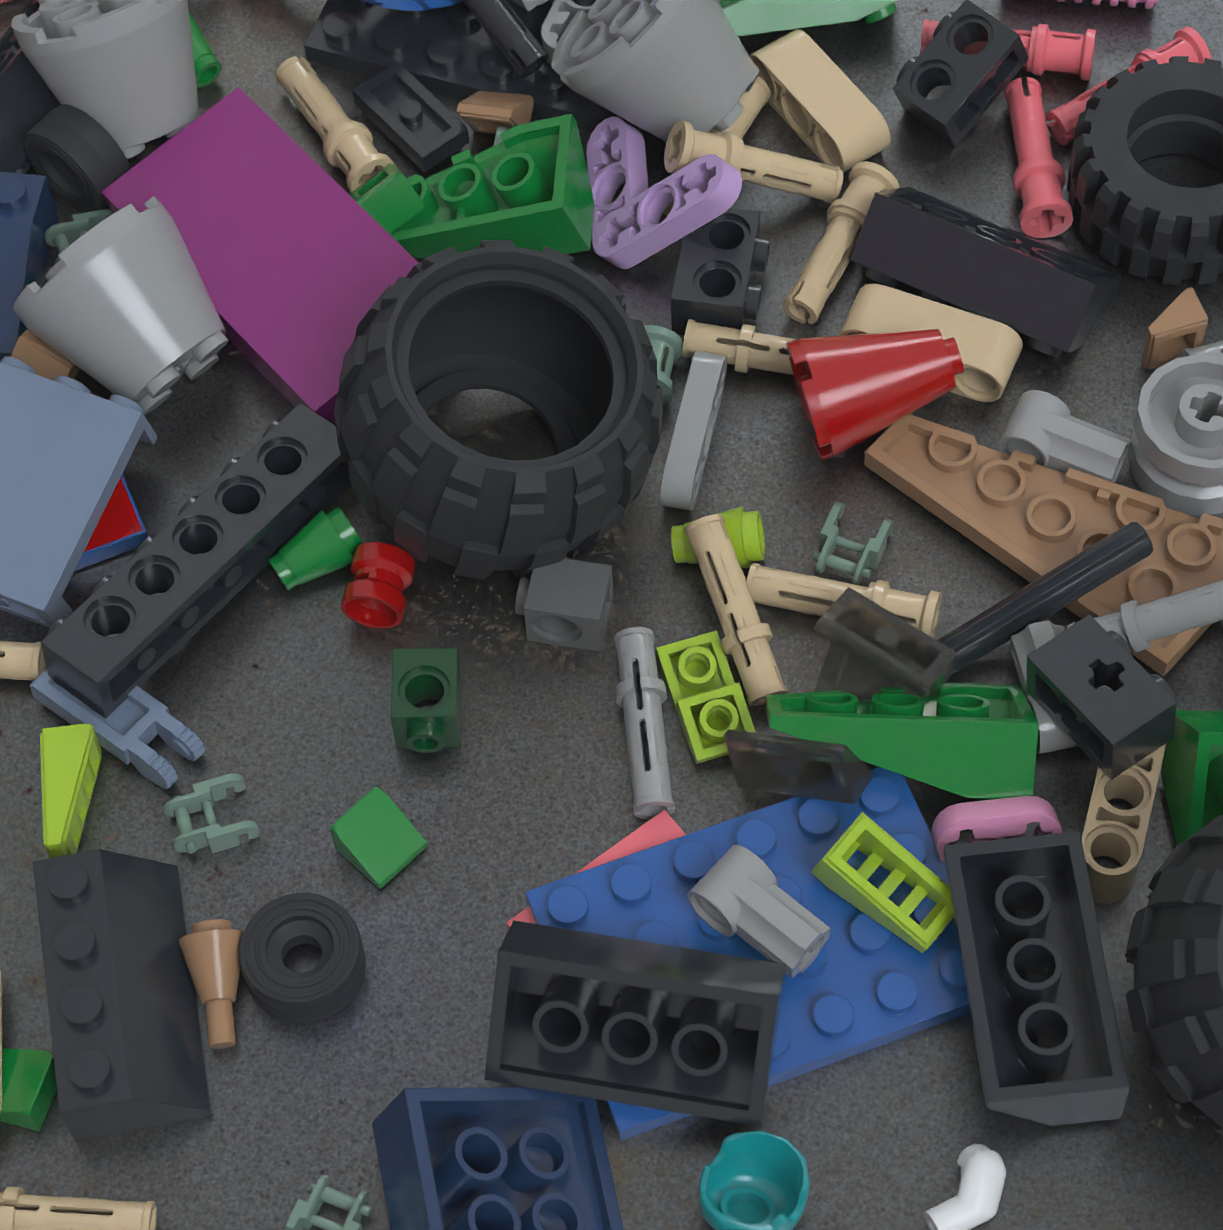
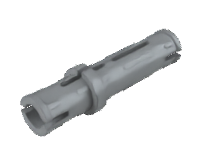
(1165, 616)
(636, 658)

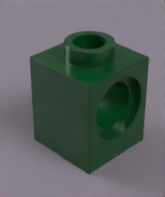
(421, 676)

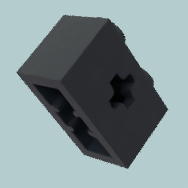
(1102, 696)

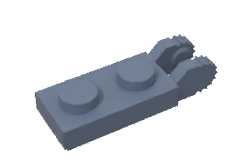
(127, 728)

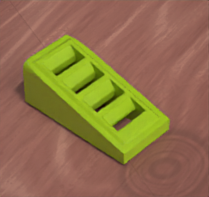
(67, 778)
(873, 901)

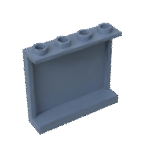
(56, 478)

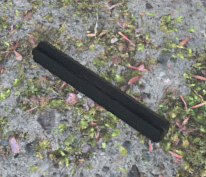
(1048, 594)

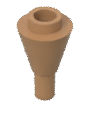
(215, 970)

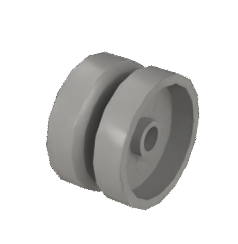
(1180, 435)

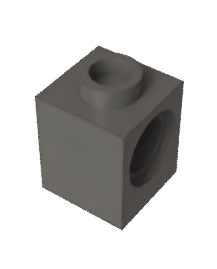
(567, 603)

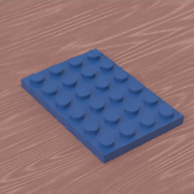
(862, 984)

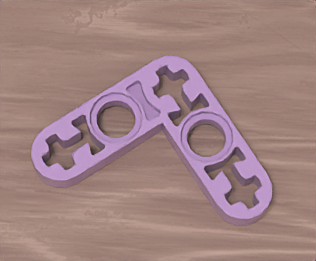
(630, 226)

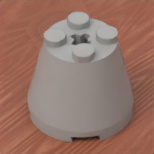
(117, 63)
(657, 63)
(128, 306)

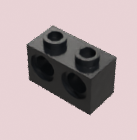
(972, 78)
(720, 263)

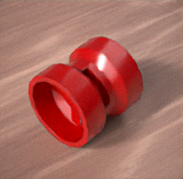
(378, 584)

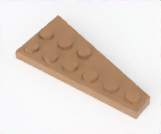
(1045, 517)

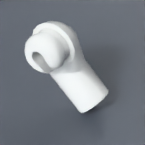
(978, 1193)

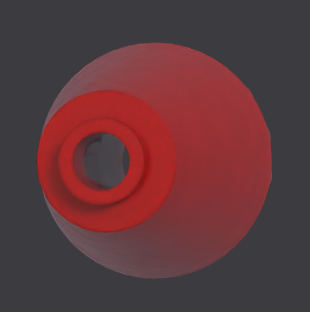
(869, 381)

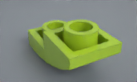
(703, 694)

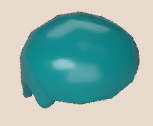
(754, 1184)

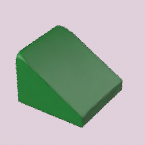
(388, 198)
(377, 837)
(27, 1086)

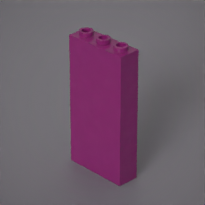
(273, 242)

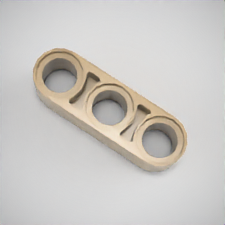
(820, 101)
(985, 345)
(1118, 831)

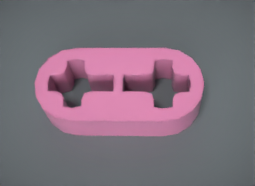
(993, 820)

